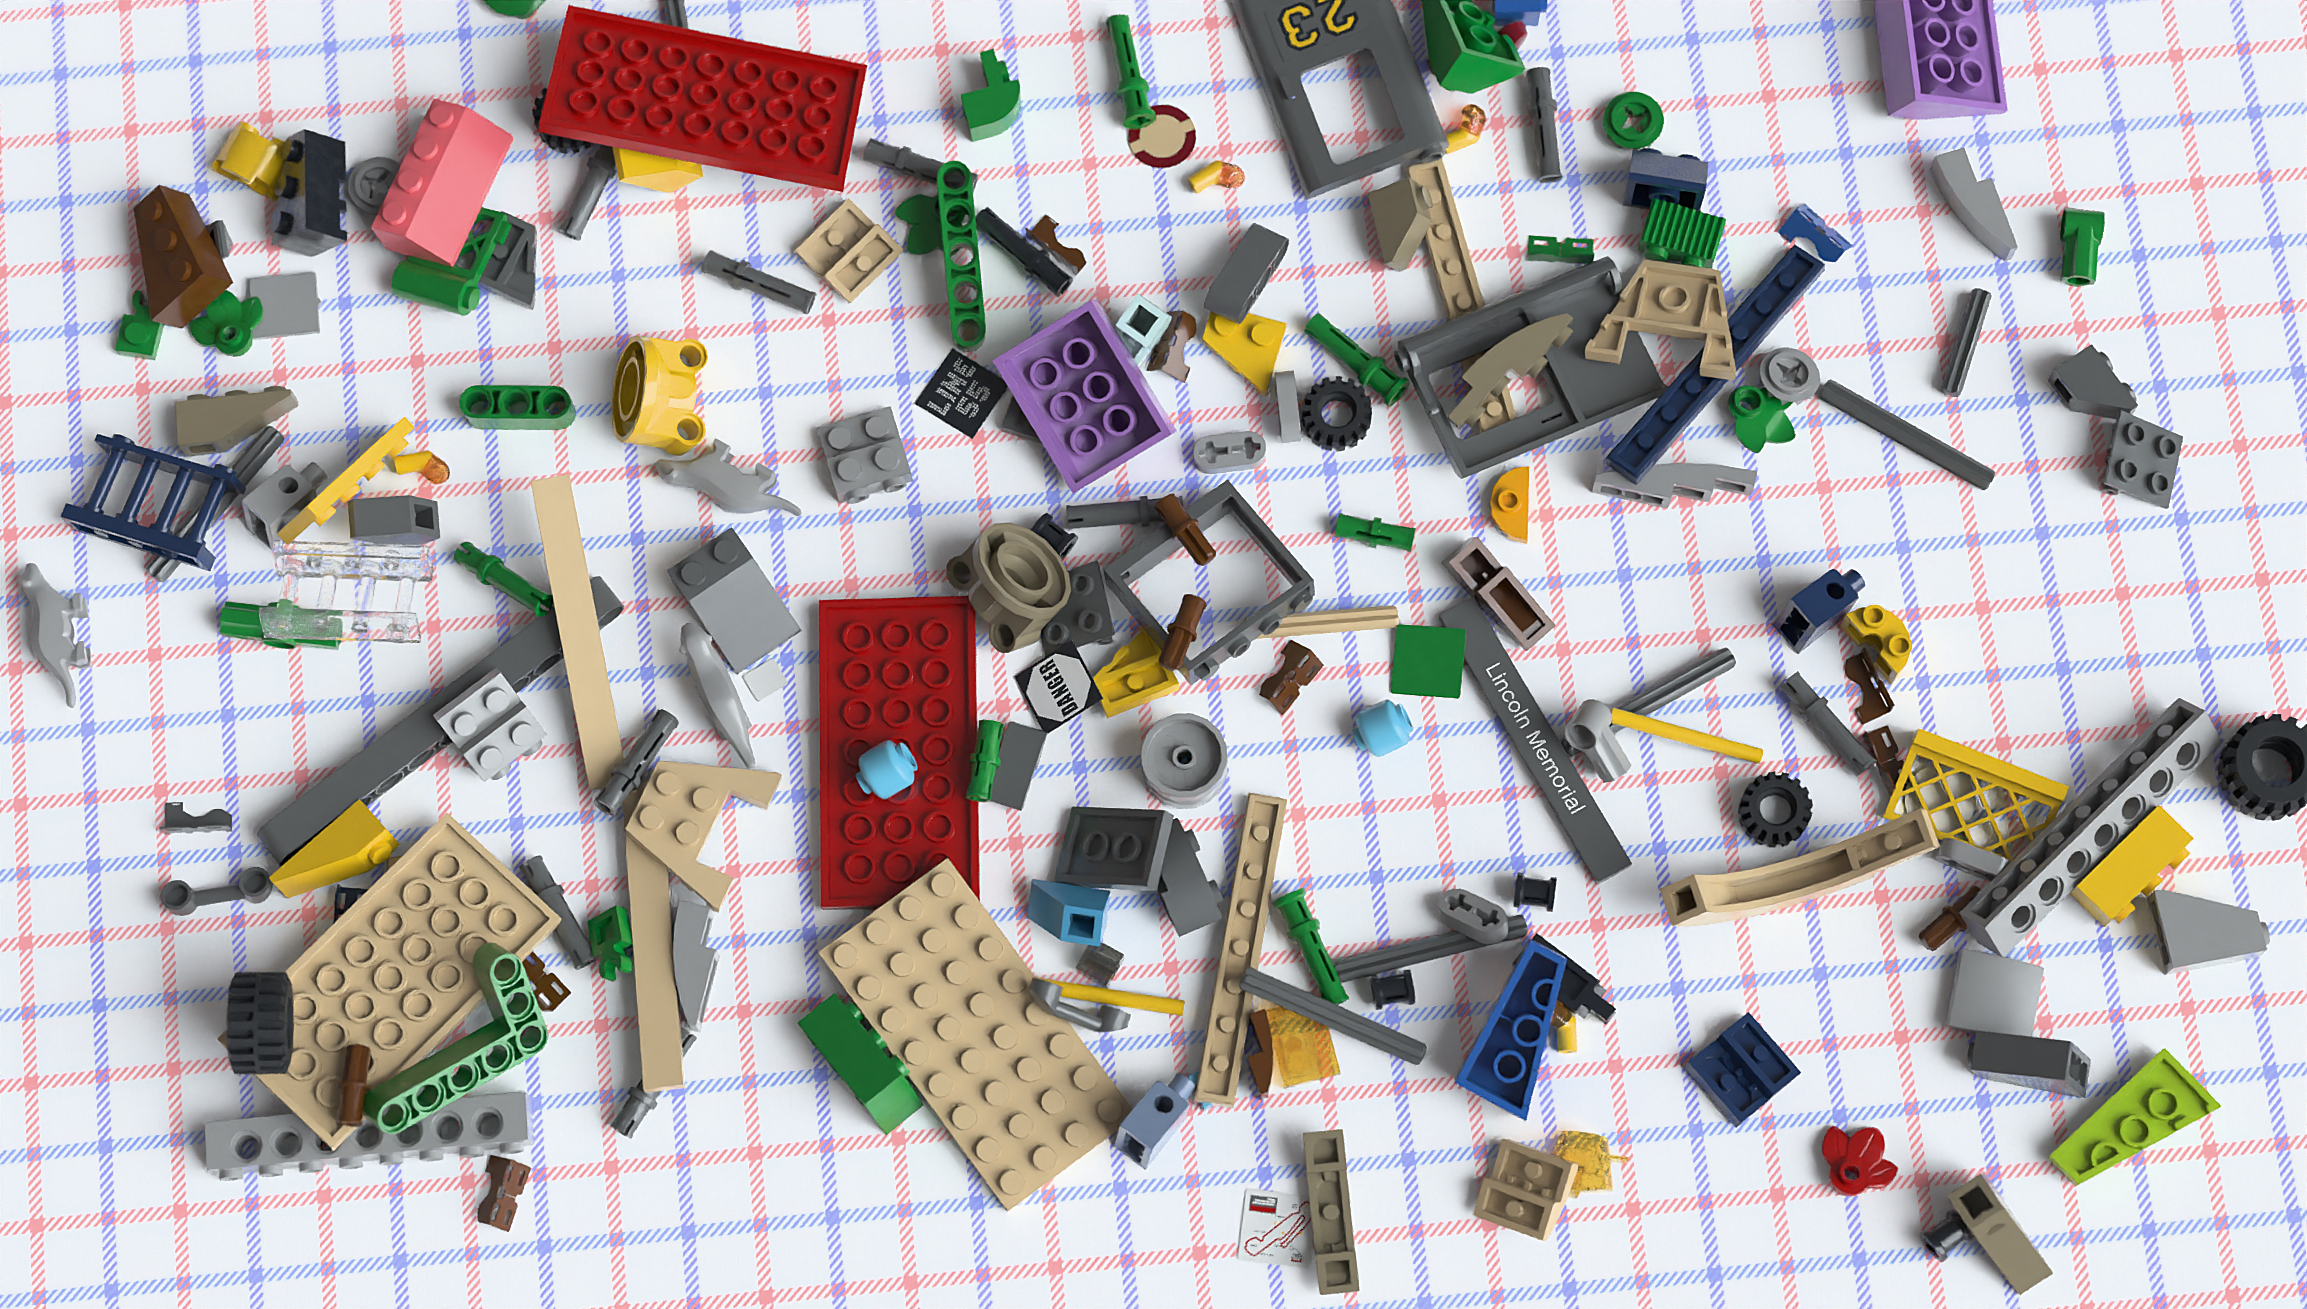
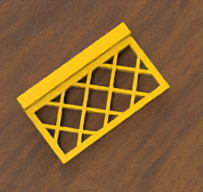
(1985, 768)

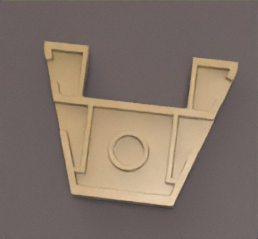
(1673, 303)
(680, 813)

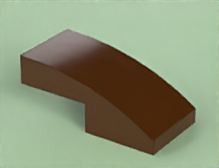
(1262, 1063)

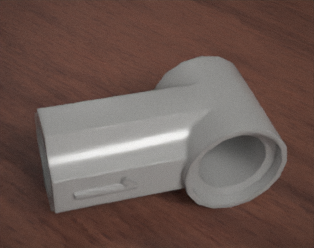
(1591, 733)

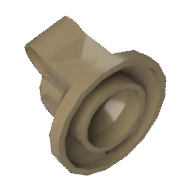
(1011, 583)

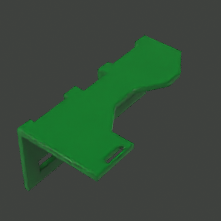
(1551, 252)

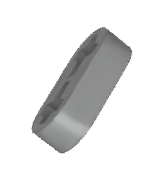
(1287, 406)
(1232, 461)
(1971, 859)
(1475, 912)

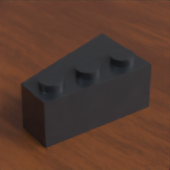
(310, 194)

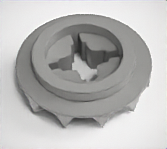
(373, 170)
(1782, 362)

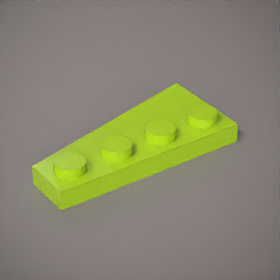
(2140, 1114)

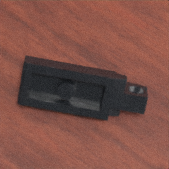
(1579, 989)

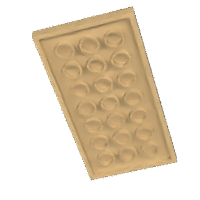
(401, 969)
(977, 1047)

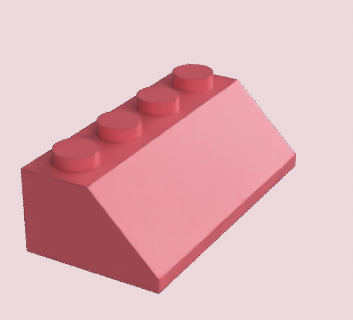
(441, 183)

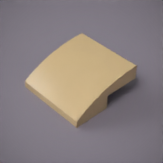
(848, 251)
(1525, 1189)

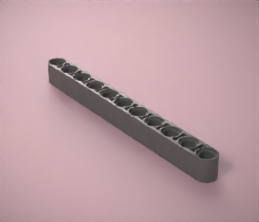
(419, 734)

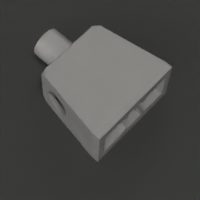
(281, 500)

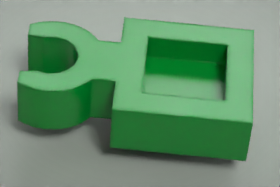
(138, 334)
(608, 938)

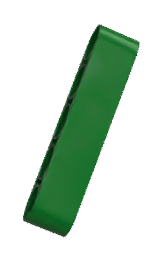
(955, 238)

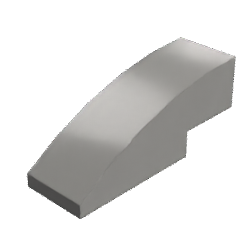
(1974, 202)
(693, 961)

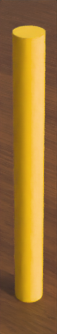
(1686, 735)
(1120, 998)

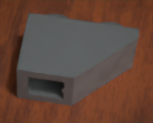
(2091, 387)
(394, 520)

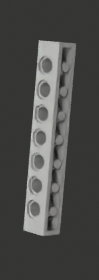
(2091, 827)
(227, 1137)

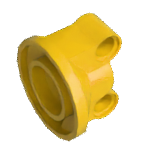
(658, 394)

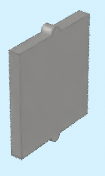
(288, 305)

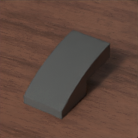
(1019, 760)

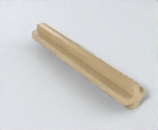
(1336, 621)

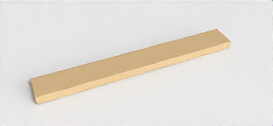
(1456, 272)
(578, 627)
(1240, 949)
(653, 964)

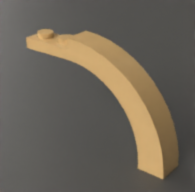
(1769, 888)

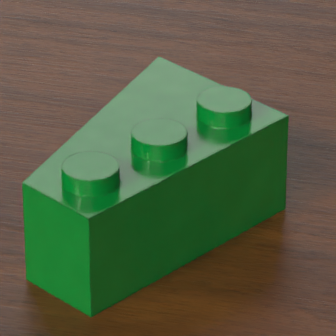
(861, 1062)

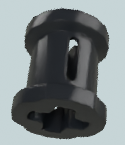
(1056, 536)
(1535, 892)
(1392, 989)
(1946, 1235)

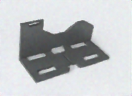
(181, 822)

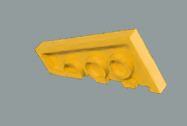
(345, 485)

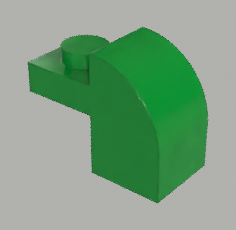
(997, 106)

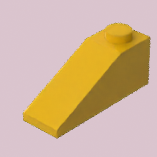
(341, 851)

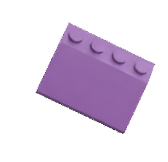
(1940, 58)
(1084, 395)

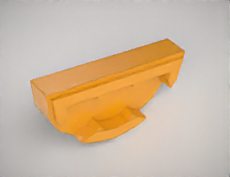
(1511, 504)

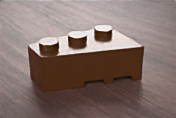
(177, 257)

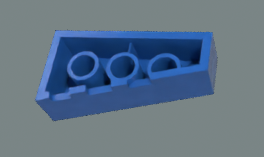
(1513, 1037)

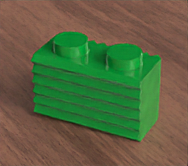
(1681, 235)

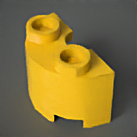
(251, 160)
(1884, 633)

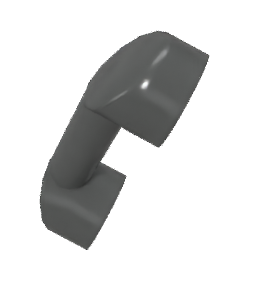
(182, 900)
(1047, 996)

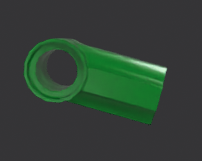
(2082, 235)

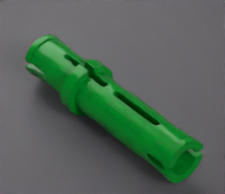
(491, 571)

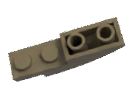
(1518, 353)

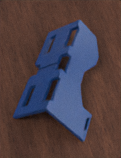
(1799, 226)

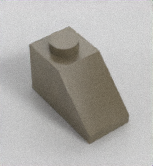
(1401, 220)

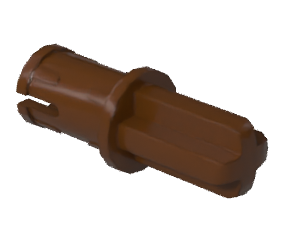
(1185, 529)
(1182, 632)
(1947, 923)
(353, 1085)

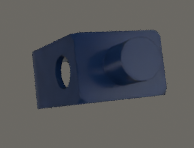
(1818, 607)

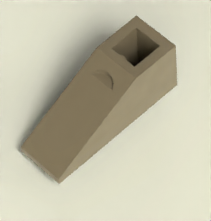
(222, 422)
(2000, 1233)

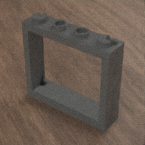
(1160, 545)

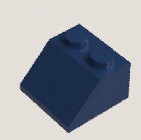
(1665, 178)

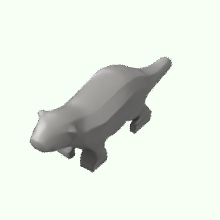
(725, 482)
(53, 629)
(717, 690)

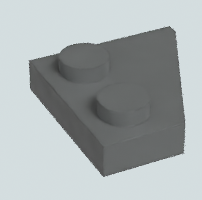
(513, 265)

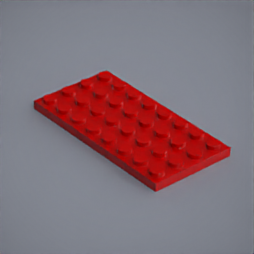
(703, 98)
(908, 678)

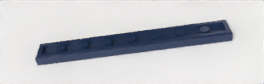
(1690, 391)

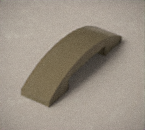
(1331, 1212)

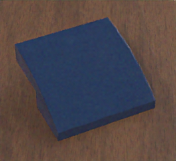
(1742, 1069)

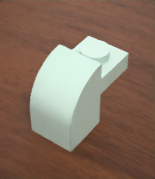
(1142, 327)

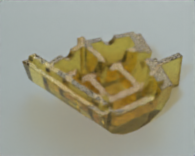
(1594, 1161)

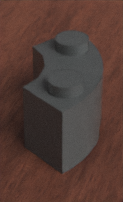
(1182, 885)

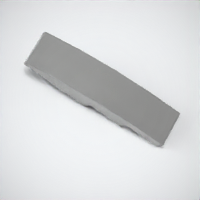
(1677, 479)

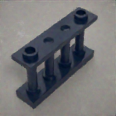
(157, 538)

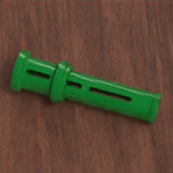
(1131, 87)
(1370, 369)
(1304, 931)

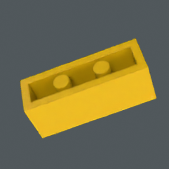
(2133, 867)

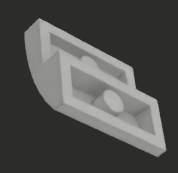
(1994, 994)

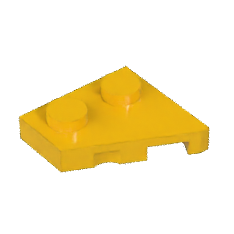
(1247, 347)
(1134, 677)

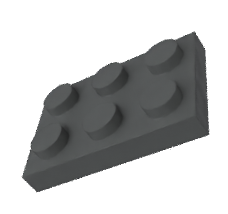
(1114, 848)

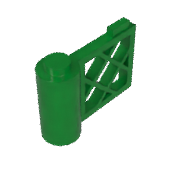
(453, 287)

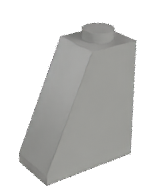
(2204, 932)

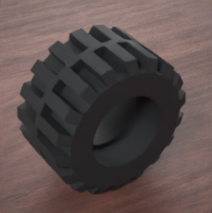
(2245, 783)
(260, 1023)

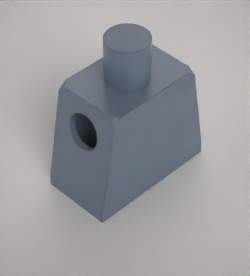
(1148, 1130)

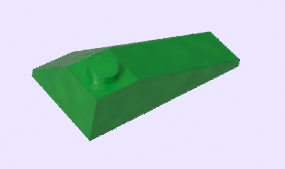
(1466, 48)

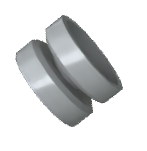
(1187, 784)

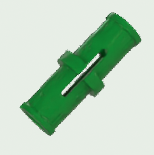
(1375, 532)
(985, 761)

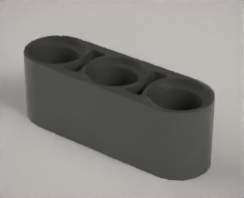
(1246, 273)

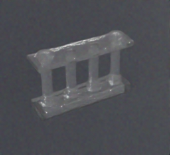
(353, 562)

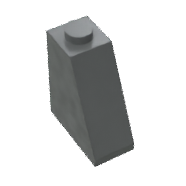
(2030, 1062)

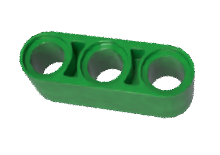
(502, 397)

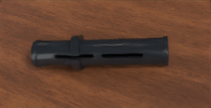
(1034, 261)

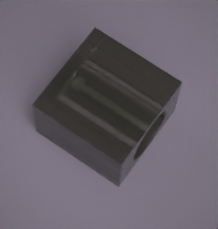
(1100, 964)

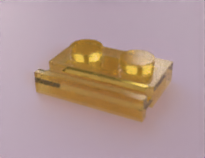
(1301, 1048)

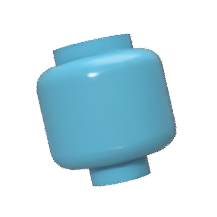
(1382, 728)
(886, 769)

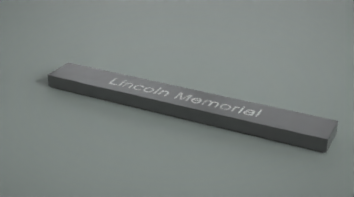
(1537, 743)

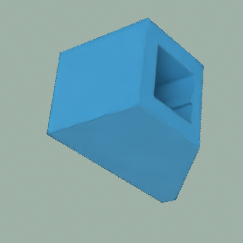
(1069, 911)

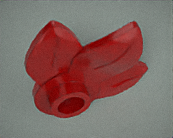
(1859, 1155)

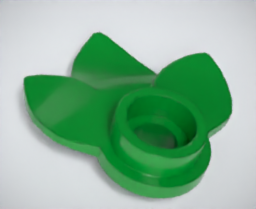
(924, 216)
(224, 319)
(1762, 423)

